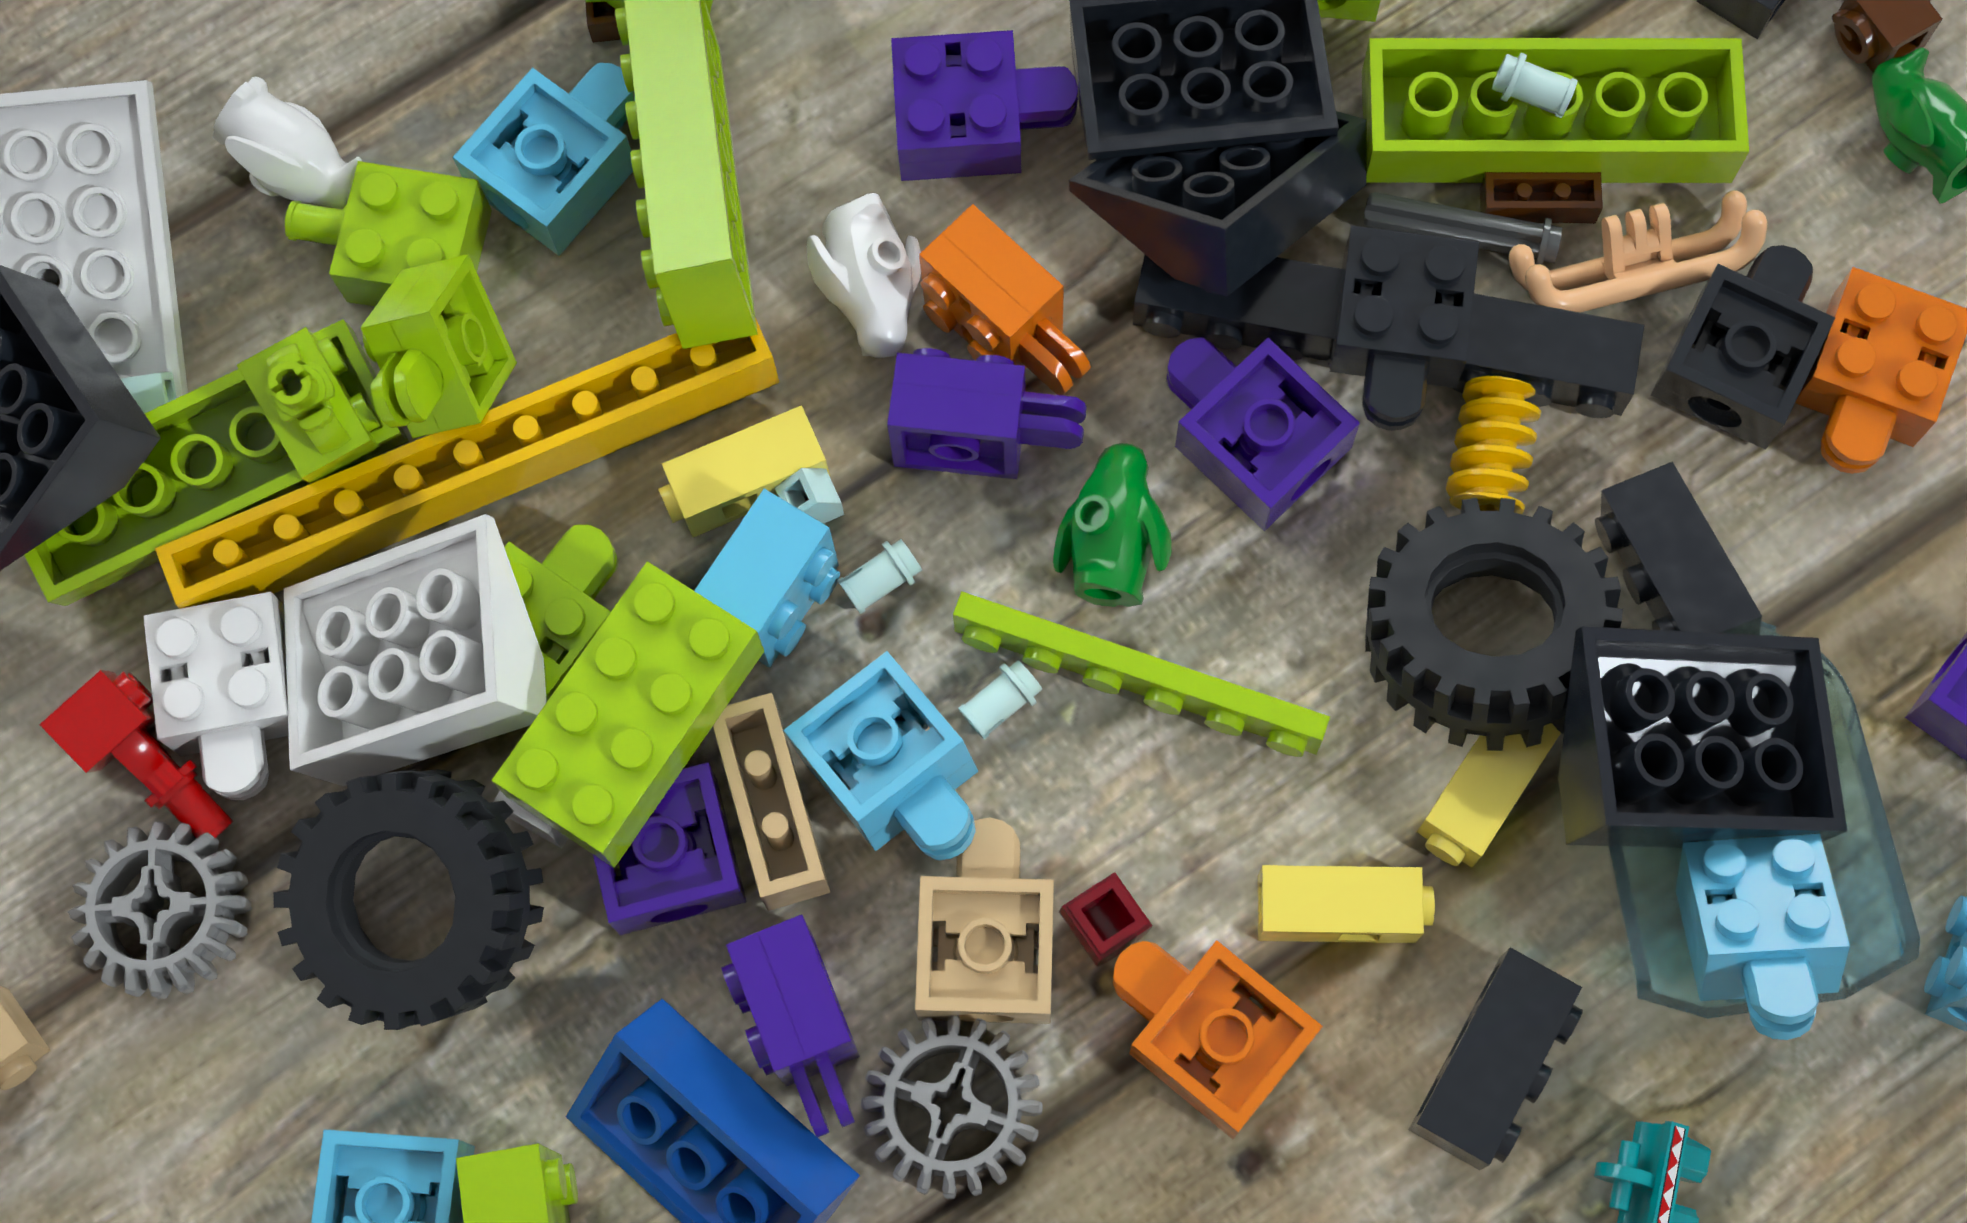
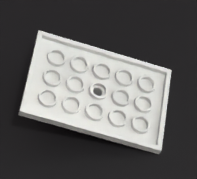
(92, 209)

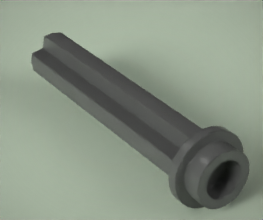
(1492, 231)

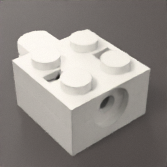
(219, 689)

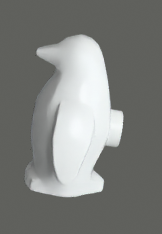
(283, 148)
(867, 273)

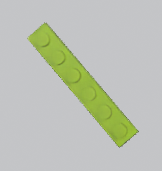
(1164, 684)

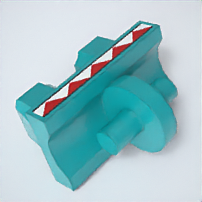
(1650, 1173)

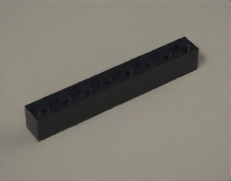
(1294, 303)

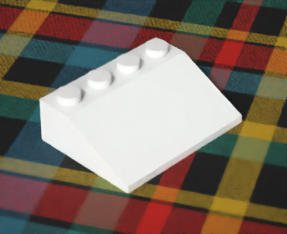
(409, 655)

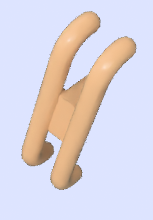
(1644, 258)

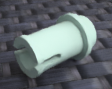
(1534, 85)
(880, 575)
(1001, 698)

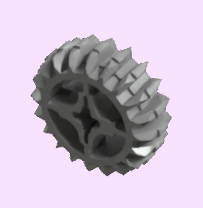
(155, 861)
(925, 1094)

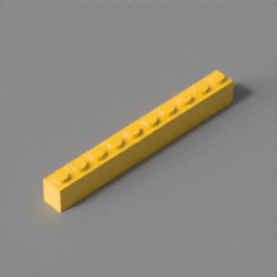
(463, 468)

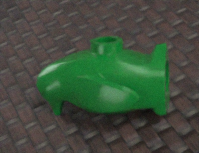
(1922, 122)
(1113, 531)

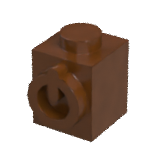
(1883, 28)

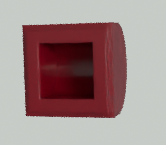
(1105, 919)

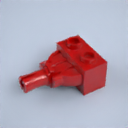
(110, 722)

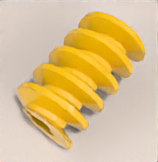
(1489, 442)

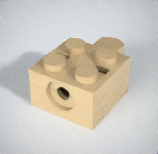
(985, 936)

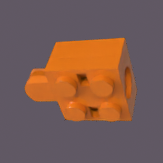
(999, 300)
(1885, 369)
(1207, 1032)

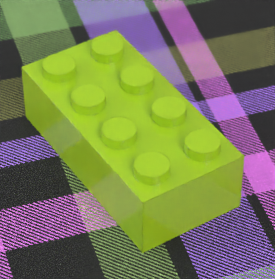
(629, 714)

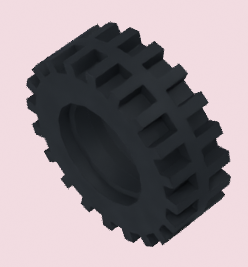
(1469, 688)
(487, 884)

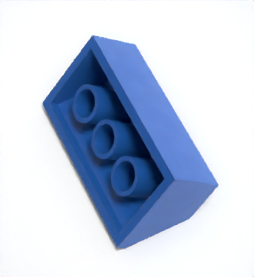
(704, 1130)

